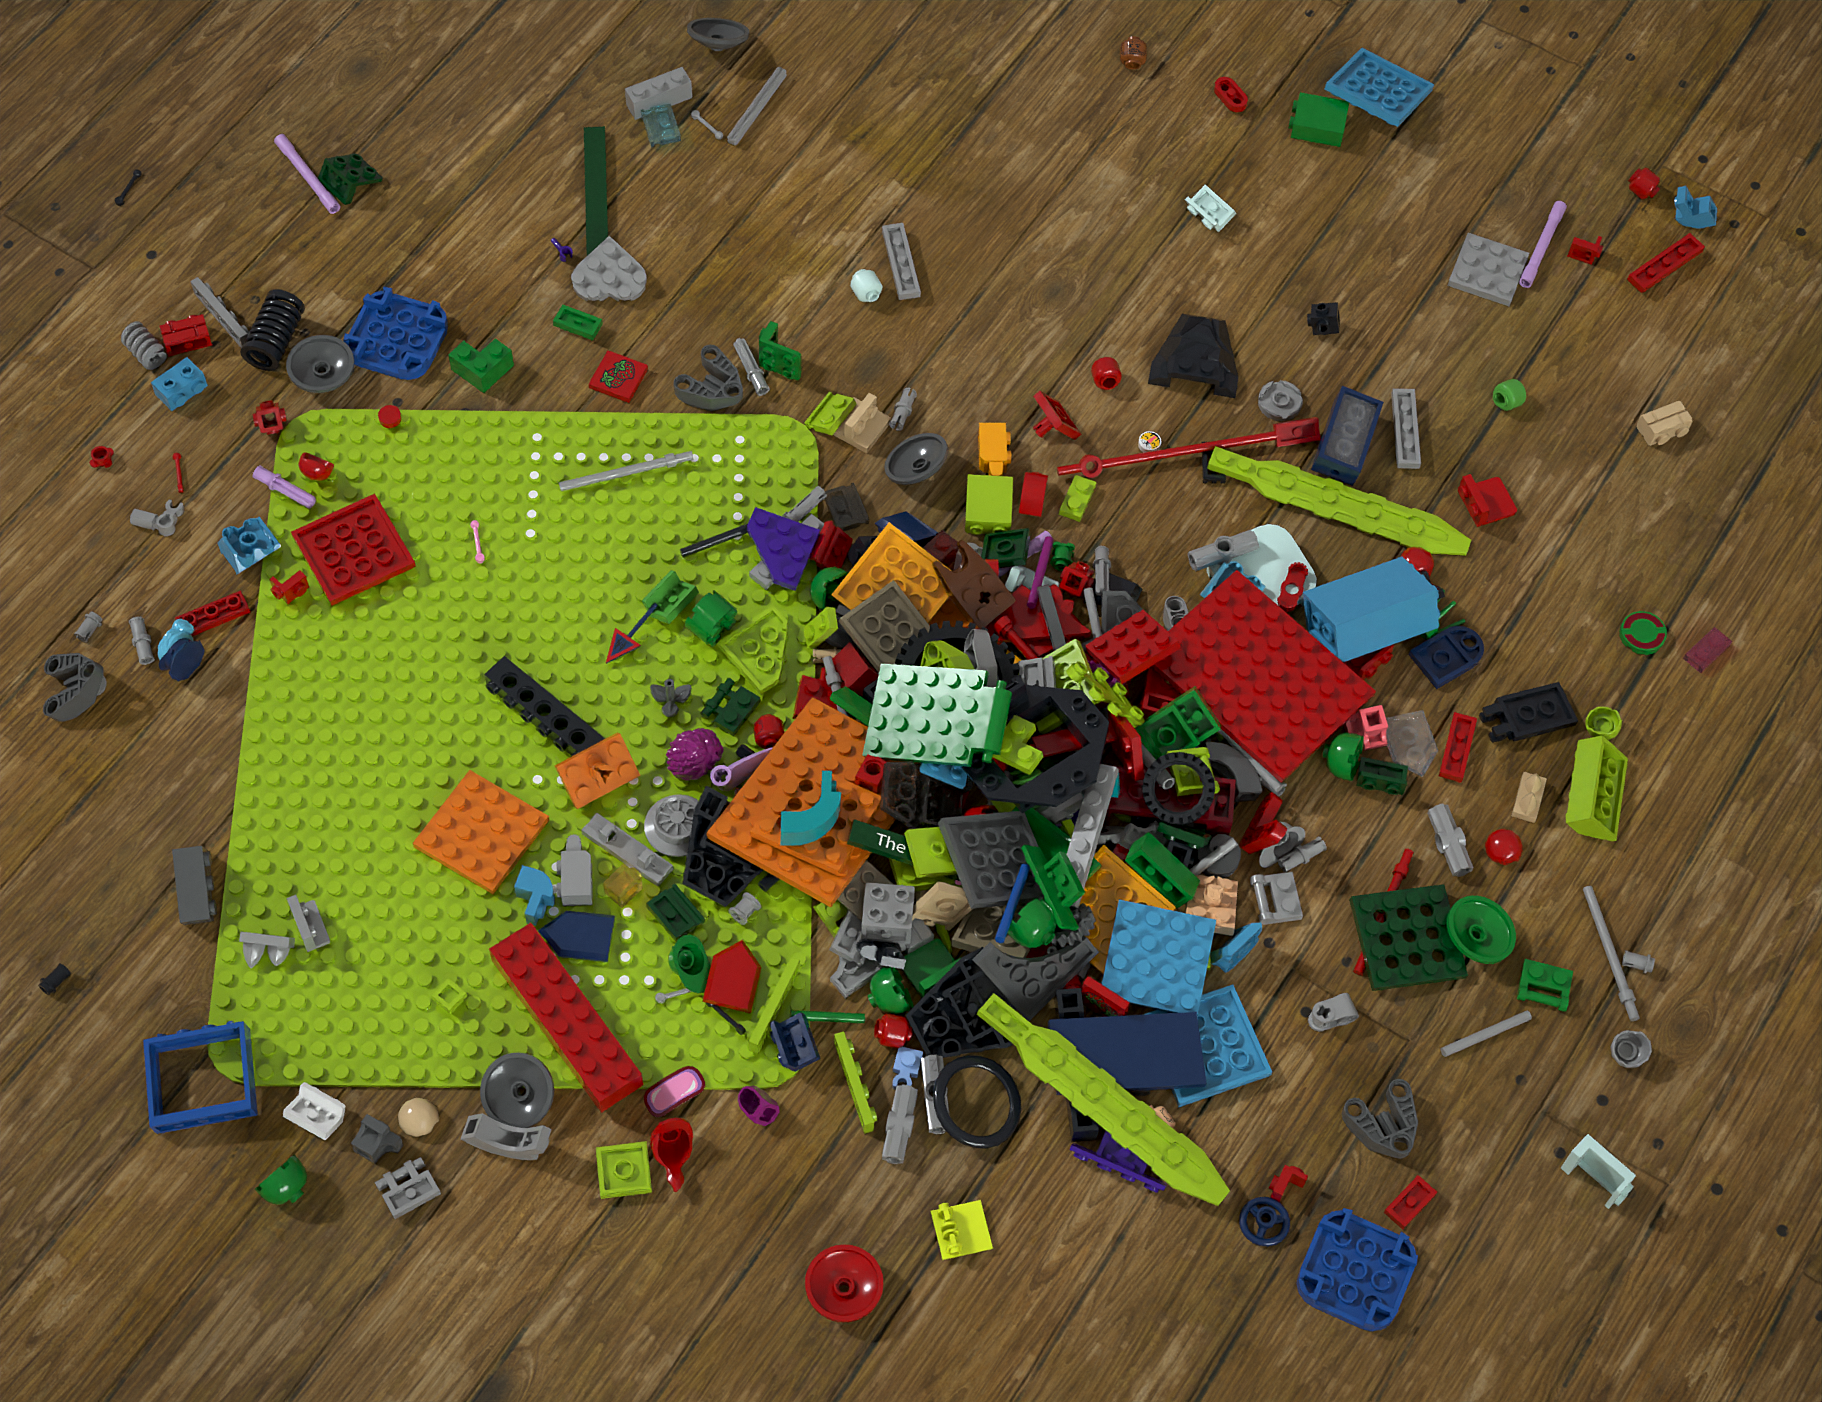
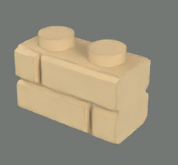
(1664, 423)

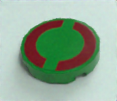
(1643, 632)

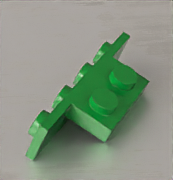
(1057, 882)

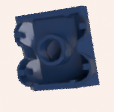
(910, 526)

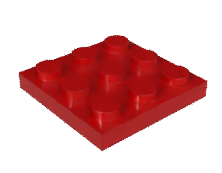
(1132, 646)

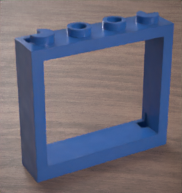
(206, 1115)

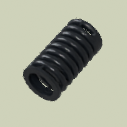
(272, 330)

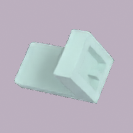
(1023, 576)

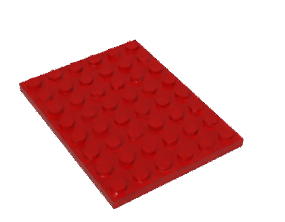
(1262, 675)

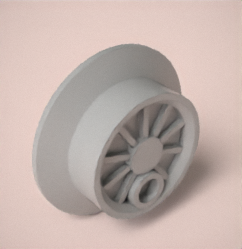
(670, 824)

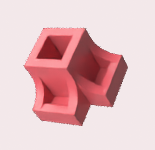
(1371, 725)

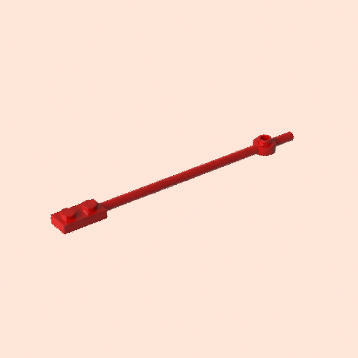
(1283, 433)

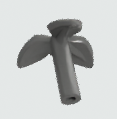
(670, 695)

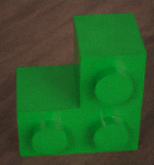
(483, 367)

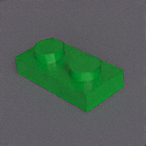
(577, 322)

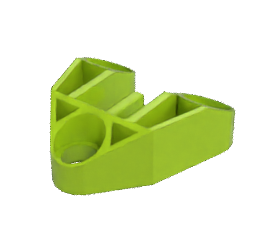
(944, 656)

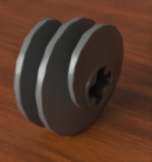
(1225, 865)

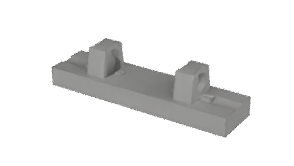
(627, 849)

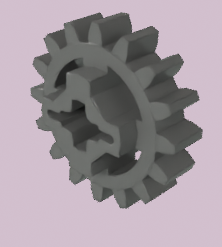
(1084, 919)

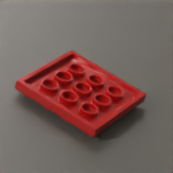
(353, 549)

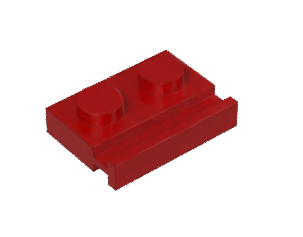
(831, 547)

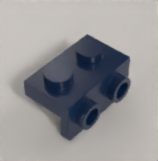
(794, 1042)

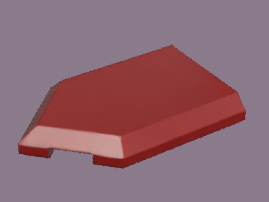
(733, 978)

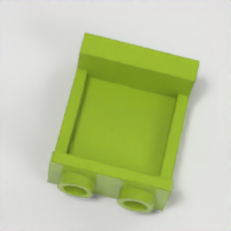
(988, 504)

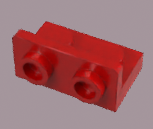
(1367, 664)

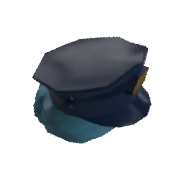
(179, 651)

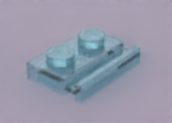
(661, 125)

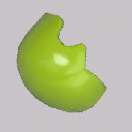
(1603, 722)

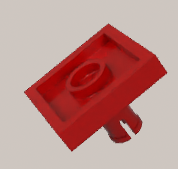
(1055, 417)

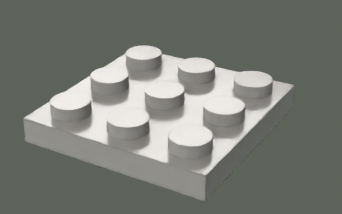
(1488, 269)

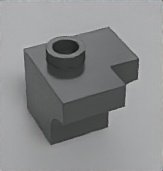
(375, 1140)

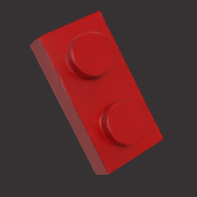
(1410, 1202)

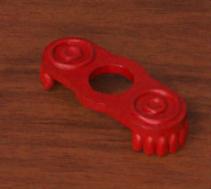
(1296, 575)

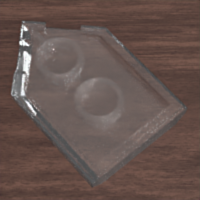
(1411, 741)

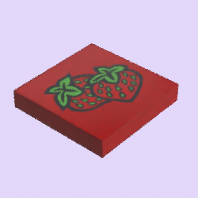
(618, 376)
(1102, 999)

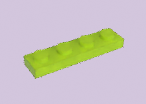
(777, 995)
(858, 1091)

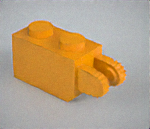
(993, 448)

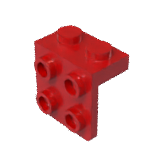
(1486, 500)

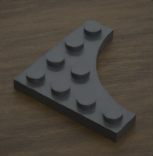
(1034, 981)

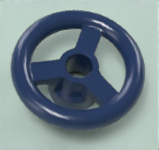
(1269, 1213)

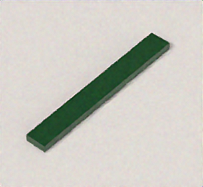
(595, 187)

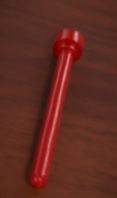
(1005, 627)

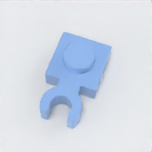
(906, 1065)

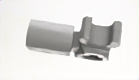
(164, 523)

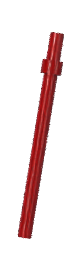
(1400, 872)

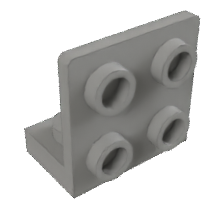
(887, 913)

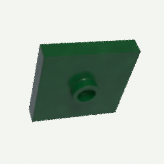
(1007, 546)

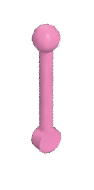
(479, 556)

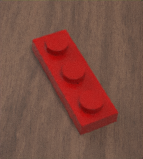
(1457, 747)

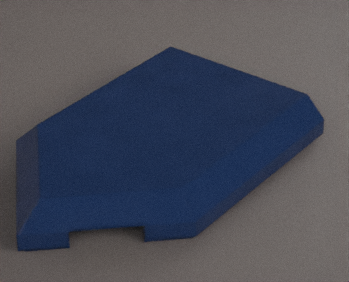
(580, 935)

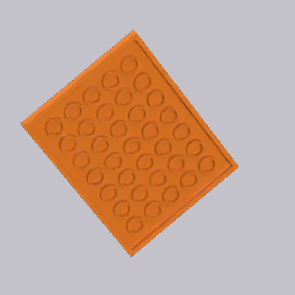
(827, 742)

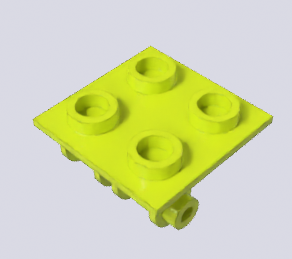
(961, 1229)

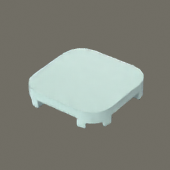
(1271, 561)

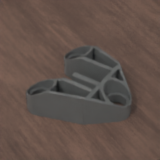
(715, 389)
(82, 683)
(1368, 1130)

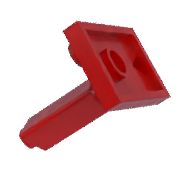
(1123, 738)

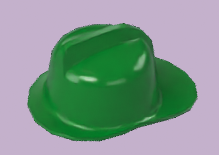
(690, 963)

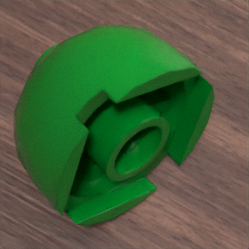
(824, 585)
(1343, 755)
(1034, 926)
(889, 992)
(284, 1183)

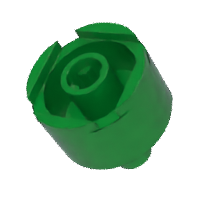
(711, 618)

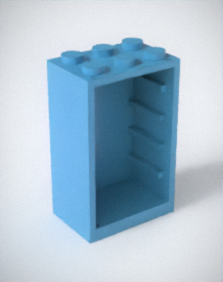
(1371, 609)

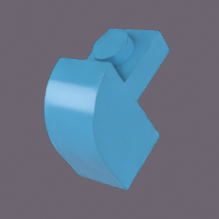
(1694, 212)
(536, 888)

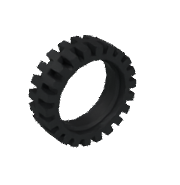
(1191, 761)

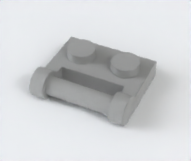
(1283, 894)

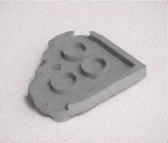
(609, 273)

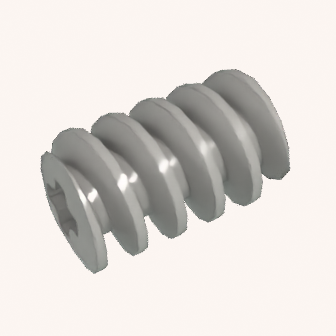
(143, 345)

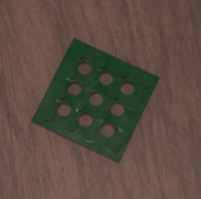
(1375, 953)

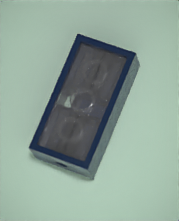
(1347, 435)

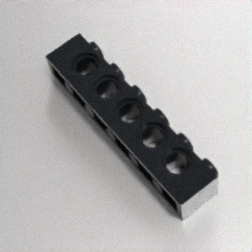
(507, 673)

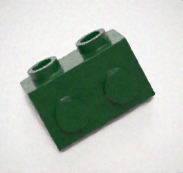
(1382, 776)

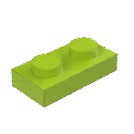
(1077, 498)
(821, 627)

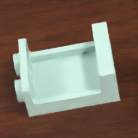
(1602, 1167)

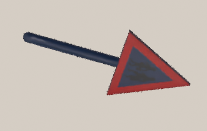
(623, 644)

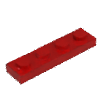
(1665, 263)

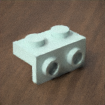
(1211, 208)

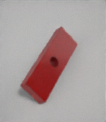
(222, 609)

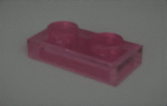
(1707, 650)

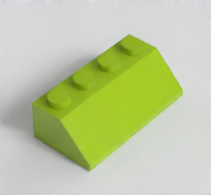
(1596, 789)

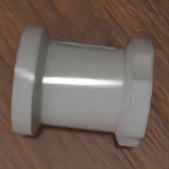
(744, 908)

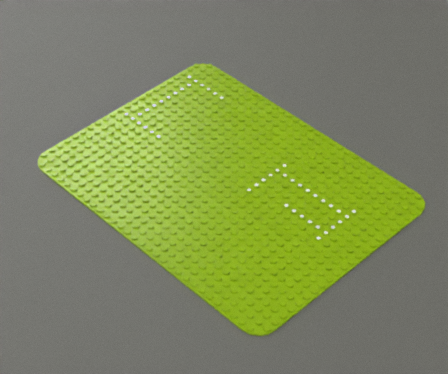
(383, 707)

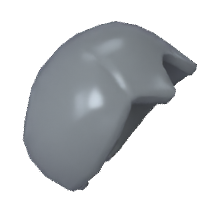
(1631, 1048)

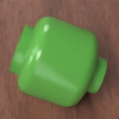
(1509, 394)

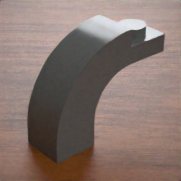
(1236, 766)

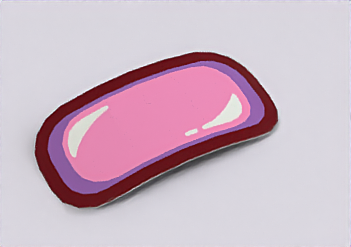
(673, 1090)

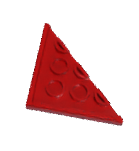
(1030, 622)

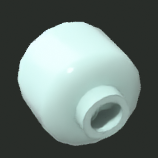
(866, 285)

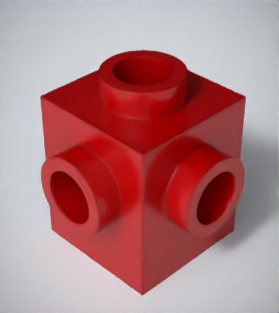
(266, 425)
(1070, 581)

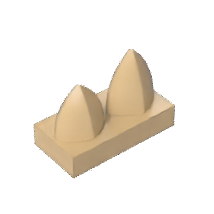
(1529, 797)

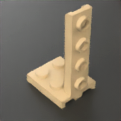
(941, 905)

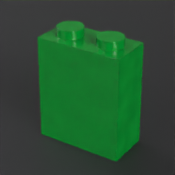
(1318, 119)

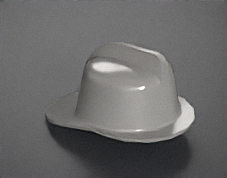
(1293, 838)

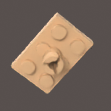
(1215, 900)

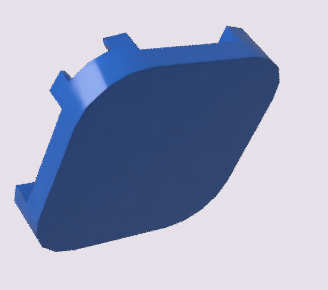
(397, 334)
(1356, 1270)

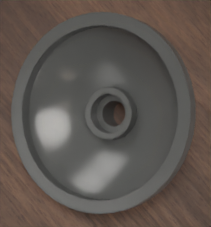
(717, 33)
(320, 355)
(916, 459)
(502, 1087)

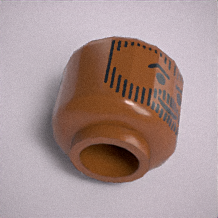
(1133, 52)

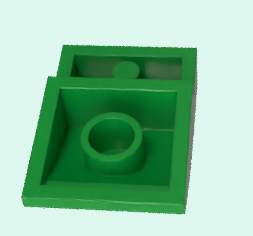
(1179, 724)

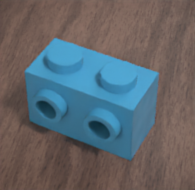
(179, 384)

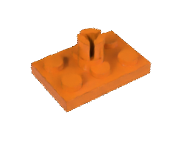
(597, 770)

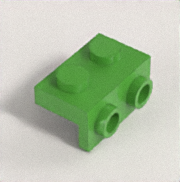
(670, 596)

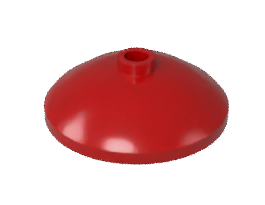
(848, 1267)

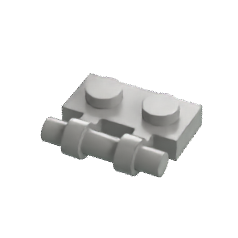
(412, 1192)

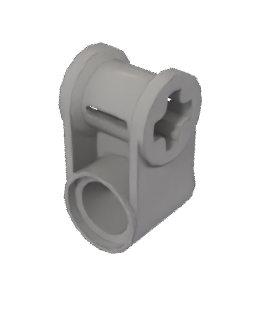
(1336, 1012)

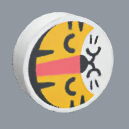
(1149, 442)

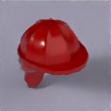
(672, 1147)

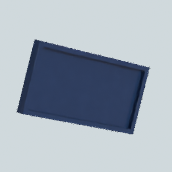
(1140, 1049)

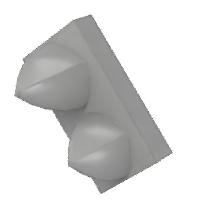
(255, 944)

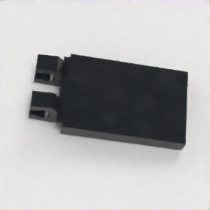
(1529, 713)

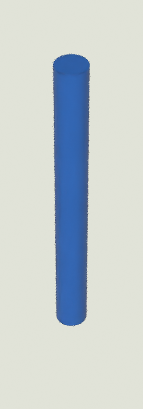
(1012, 903)

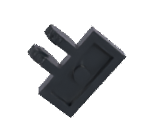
(883, 952)

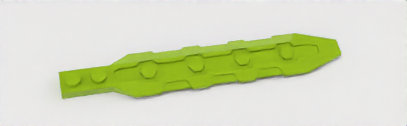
(1342, 503)
(1108, 1104)

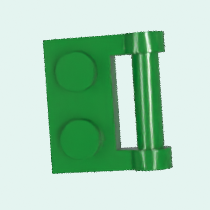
(1545, 978)

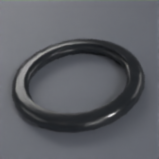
(944, 1118)

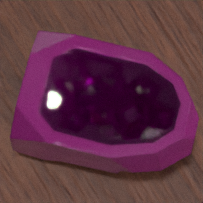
(758, 1105)

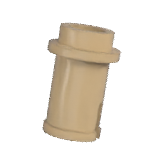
(819, 654)

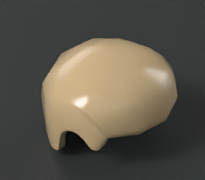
(418, 1117)

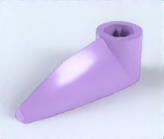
(738, 771)

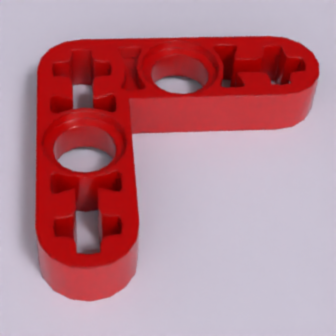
(1262, 829)

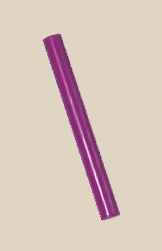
(1040, 571)

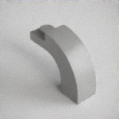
(504, 1139)

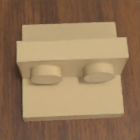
(863, 424)

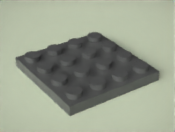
(990, 856)

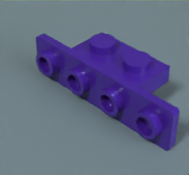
(1114, 1156)

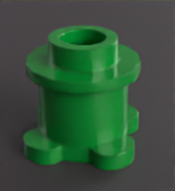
(1062, 555)

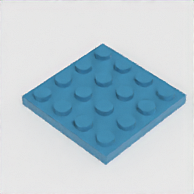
(1379, 87)
(1158, 957)
(1228, 1047)

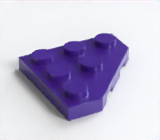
(782, 545)

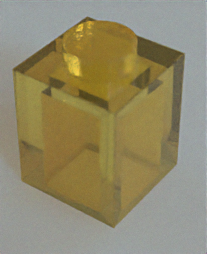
(623, 885)

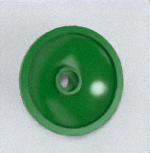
(1481, 929)

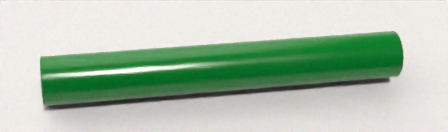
(831, 1016)

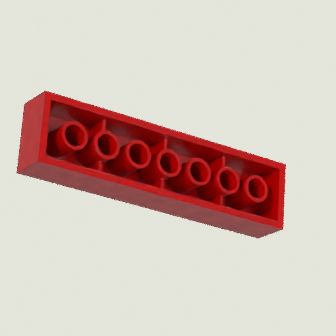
(566, 1017)

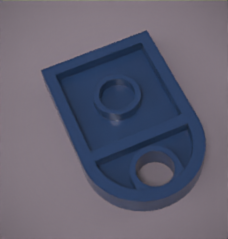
(1447, 656)

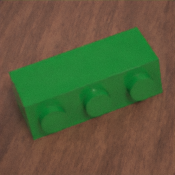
(1162, 870)

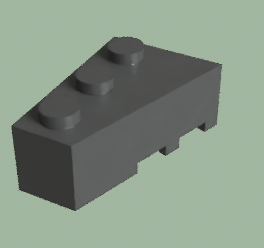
(194, 885)

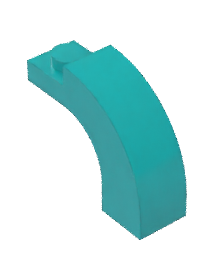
(812, 824)

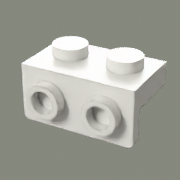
(315, 1111)

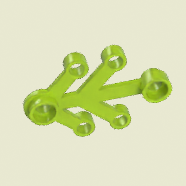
(1103, 692)

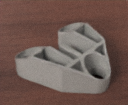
(981, 654)

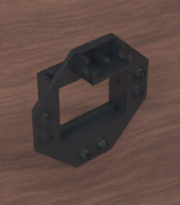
(1066, 777)

